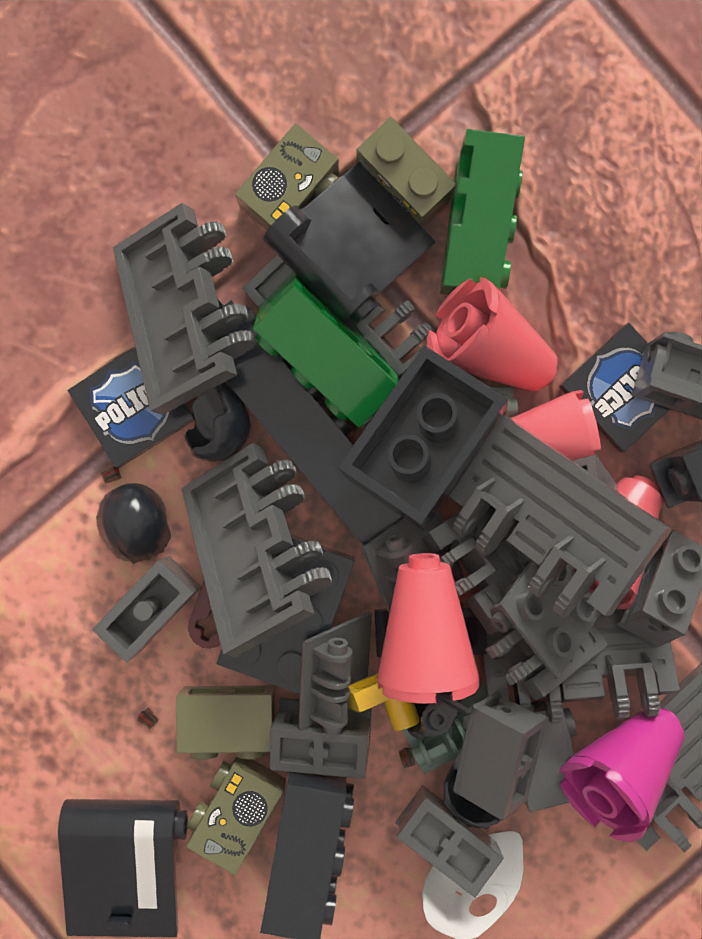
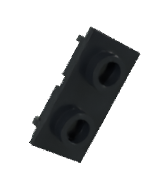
(438, 716)

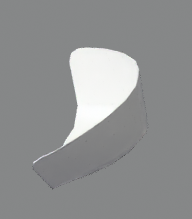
(450, 912)

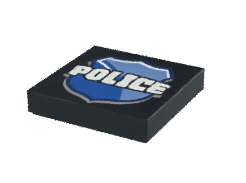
(608, 384)
(119, 411)

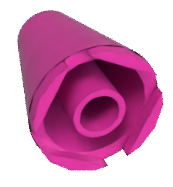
(624, 773)

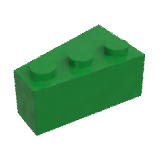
(482, 209)
(323, 351)

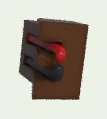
(111, 474)
(147, 718)
(407, 757)

